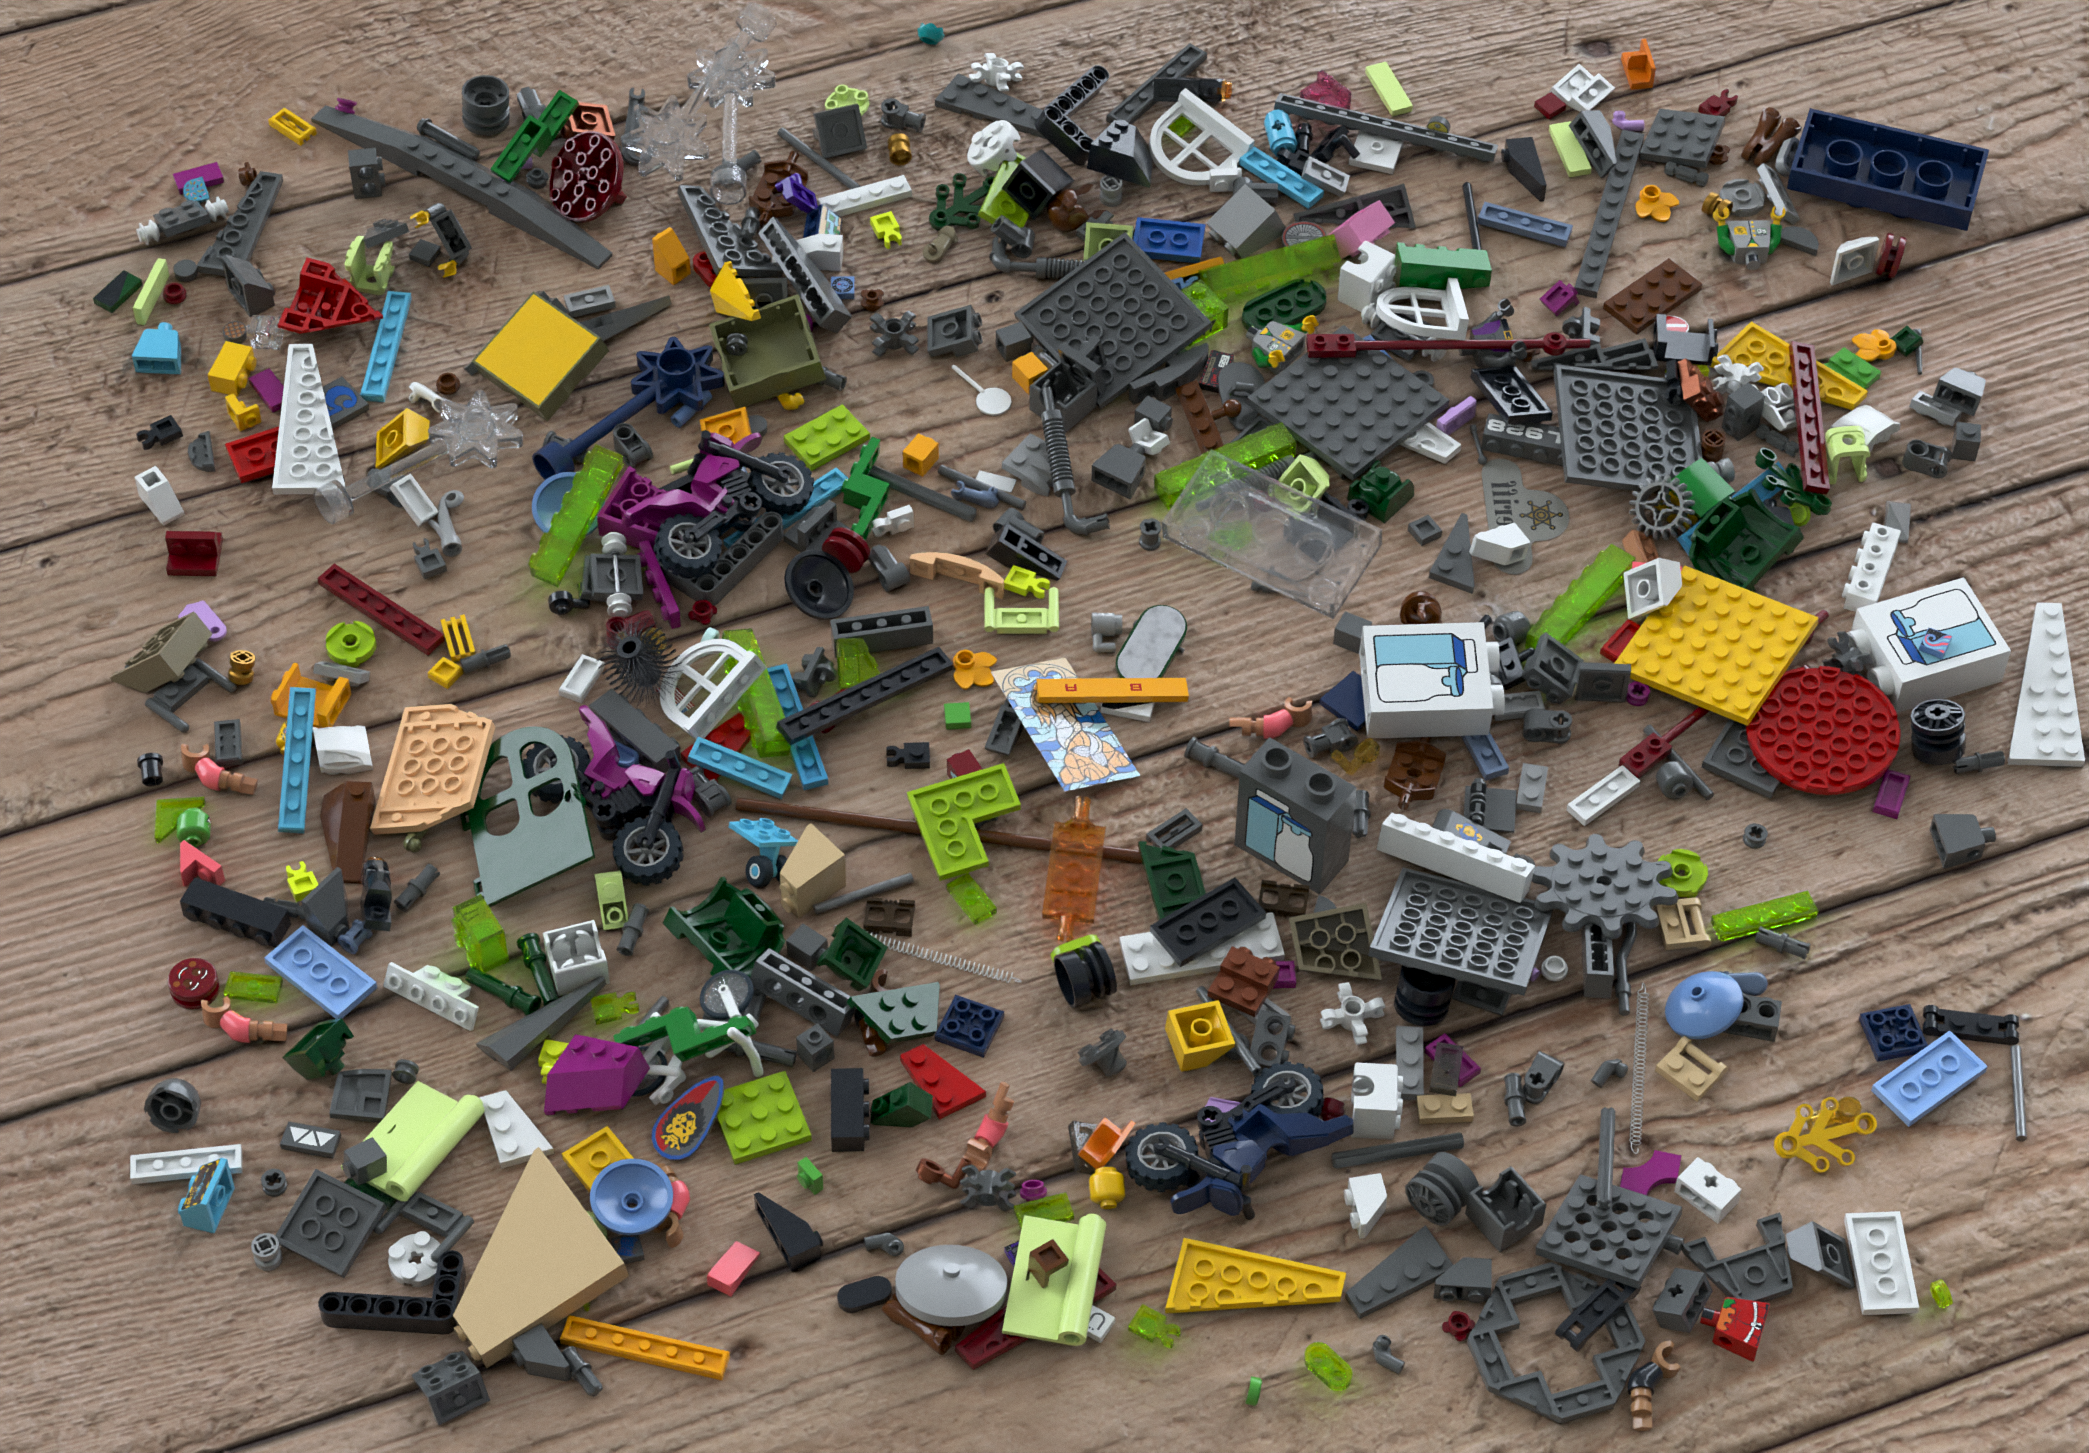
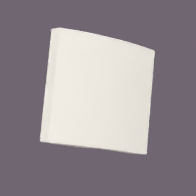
(1581, 89)

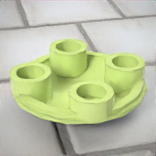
(847, 96)

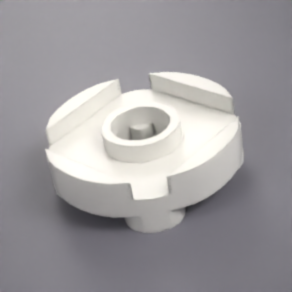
(404, 1250)

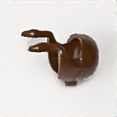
(1066, 213)
(1424, 613)

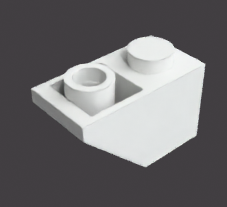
(158, 495)
(1501, 545)
(1367, 1202)

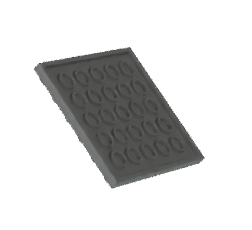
(1124, 304)
(1348, 406)
(1622, 428)
(1460, 932)

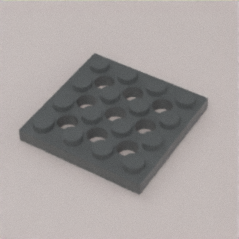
(1614, 1244)

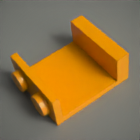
(328, 701)

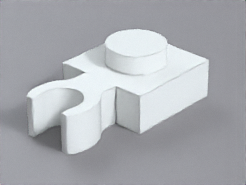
(896, 521)

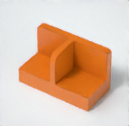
(1639, 67)
(1104, 1143)

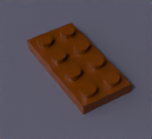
(1652, 294)

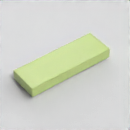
(1389, 89)
(1569, 149)
(151, 291)

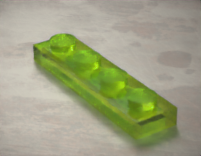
(1765, 914)

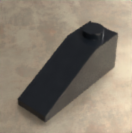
(1524, 165)
(1015, 548)
(789, 1232)

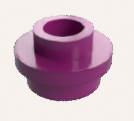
(1033, 1190)

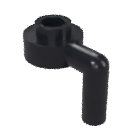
(563, 601)

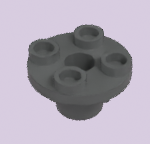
(1105, 1053)

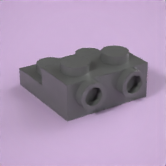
(954, 332)
(1552, 669)

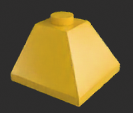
(400, 437)

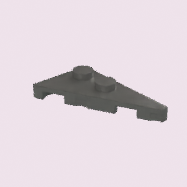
(1454, 560)

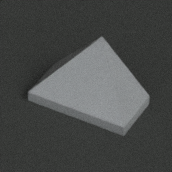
(1898, 517)

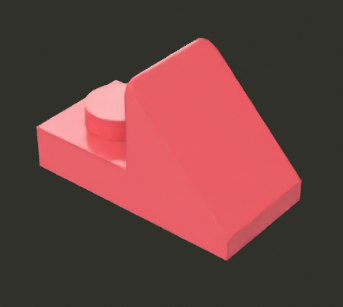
(197, 863)

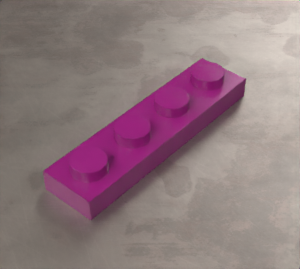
(661, 591)

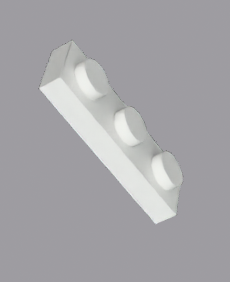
(1603, 795)

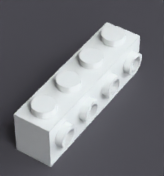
(1872, 566)

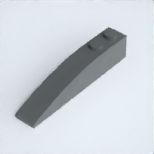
(805, 277)
(1596, 962)

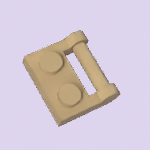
(1675, 927)
(1687, 1075)

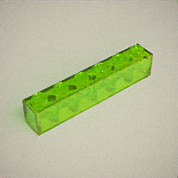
(1271, 265)
(1252, 450)
(576, 515)
(1582, 597)
(759, 702)

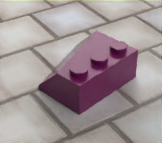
(626, 494)
(594, 1076)

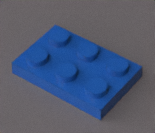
(1170, 239)

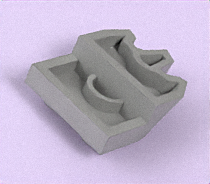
(1031, 464)

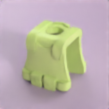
(361, 271)
(1836, 448)

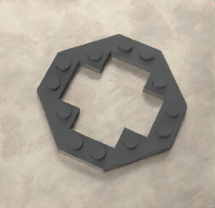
(1531, 1389)

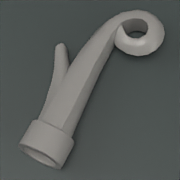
(450, 541)

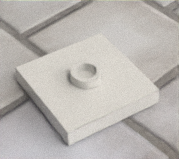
(1376, 152)

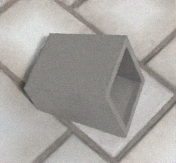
(1245, 223)

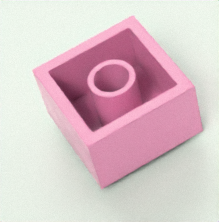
(1365, 225)

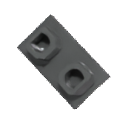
(1582, 327)
(817, 672)

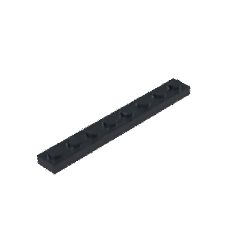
(864, 696)

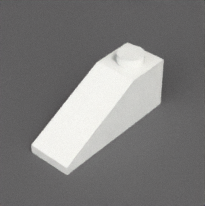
(824, 250)

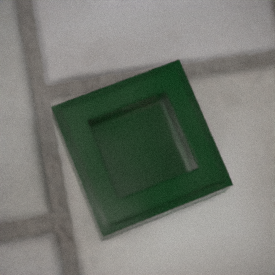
(1907, 340)

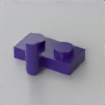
(796, 193)

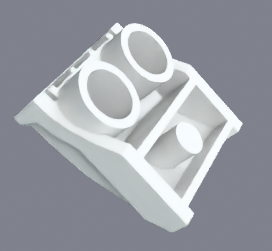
(1779, 407)
(1876, 425)
(342, 749)

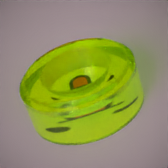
(1941, 1293)

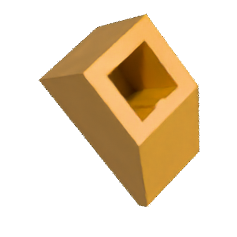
(670, 257)

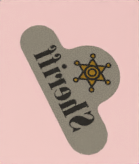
(1533, 511)

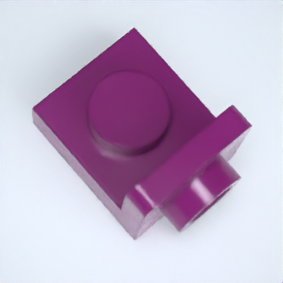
(1559, 297)

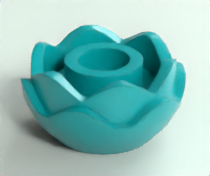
(930, 33)

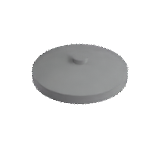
(951, 1285)

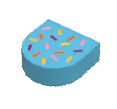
(196, 190)

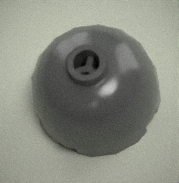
(173, 1105)

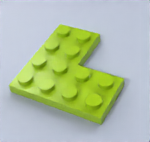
(951, 809)

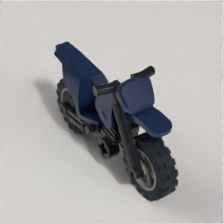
(1235, 1142)

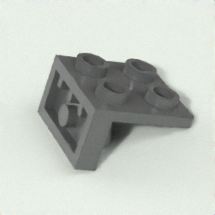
(451, 1386)

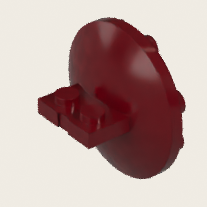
(587, 177)

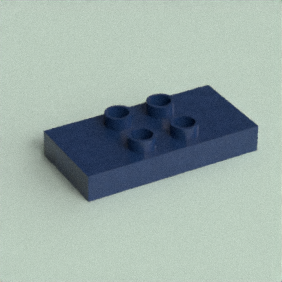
(1888, 169)

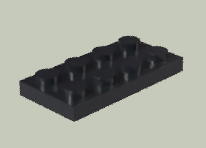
(1511, 395)
(1207, 922)

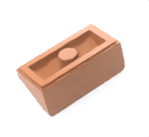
(1640, 546)

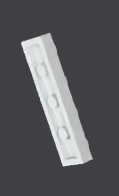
(868, 196)
(181, 1163)

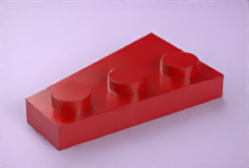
(730, 734)
(939, 1078)

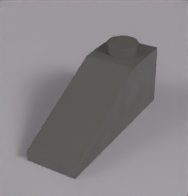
(1595, 139)

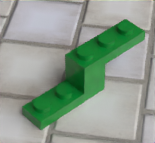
(534, 136)
(865, 491)
(684, 1033)

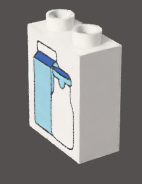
(1896, 627)
(1429, 680)

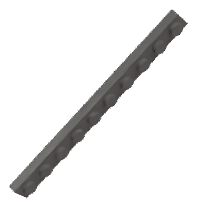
(1387, 127)
(1609, 214)

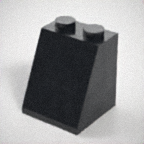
(1037, 183)

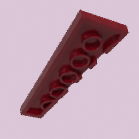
(989, 1341)

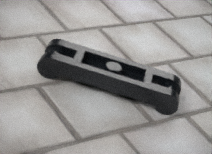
(1971, 1025)
(1595, 1312)

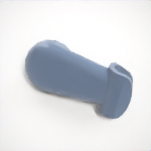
(983, 498)
(1750, 983)

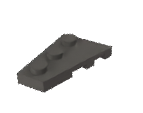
(384, 231)

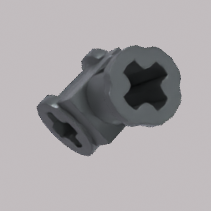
(901, 116)
(1333, 737)
(709, 793)

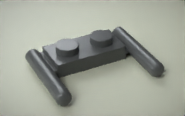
(176, 693)
(431, 1215)

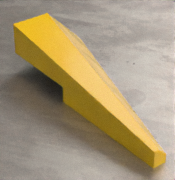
(731, 295)

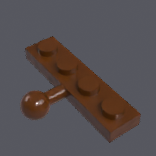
(1201, 418)

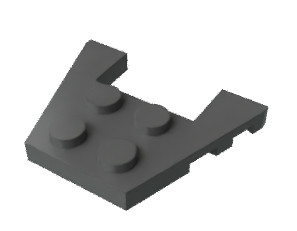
(1750, 1275)

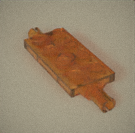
(1074, 871)

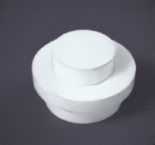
(1554, 968)

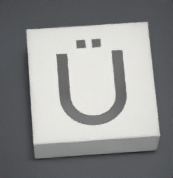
(1099, 1324)

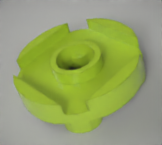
(355, 654)
(1696, 873)

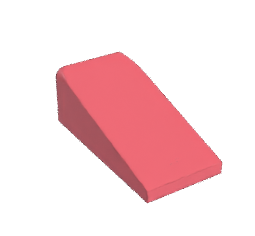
(732, 1268)

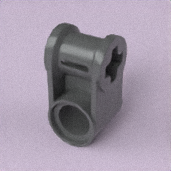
(630, 445)
(1925, 457)
(1544, 726)
(1541, 1077)

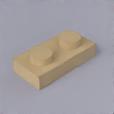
(1444, 1108)

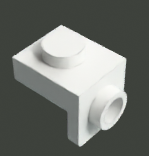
(1222, 179)
(1149, 439)

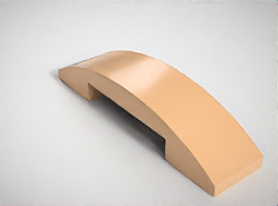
(958, 567)

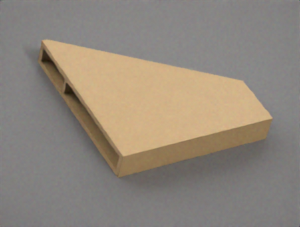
(536, 1267)

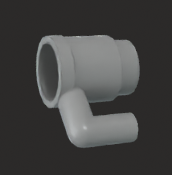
(1103, 626)

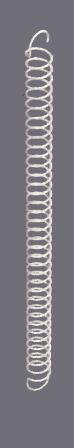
(949, 961)
(1633, 1087)

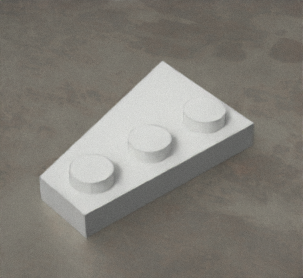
(512, 1130)

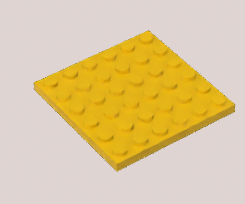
(1717, 646)

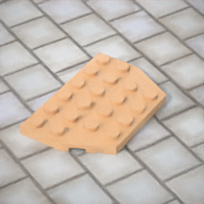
(432, 768)

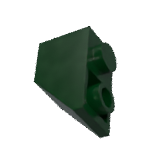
(902, 1107)

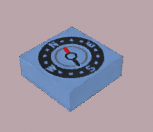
(844, 286)

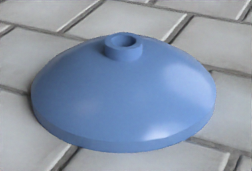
(549, 499)
(1704, 1005)
(629, 1183)

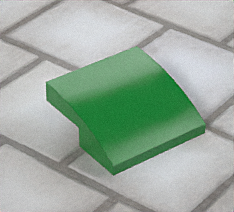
(1706, 486)

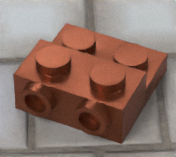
(588, 118)
(1699, 391)
(1244, 980)

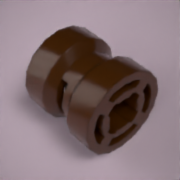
(1712, 445)

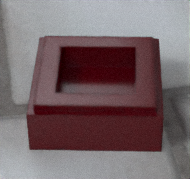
(1550, 105)

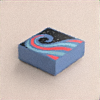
(1935, 643)

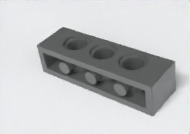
(802, 992)

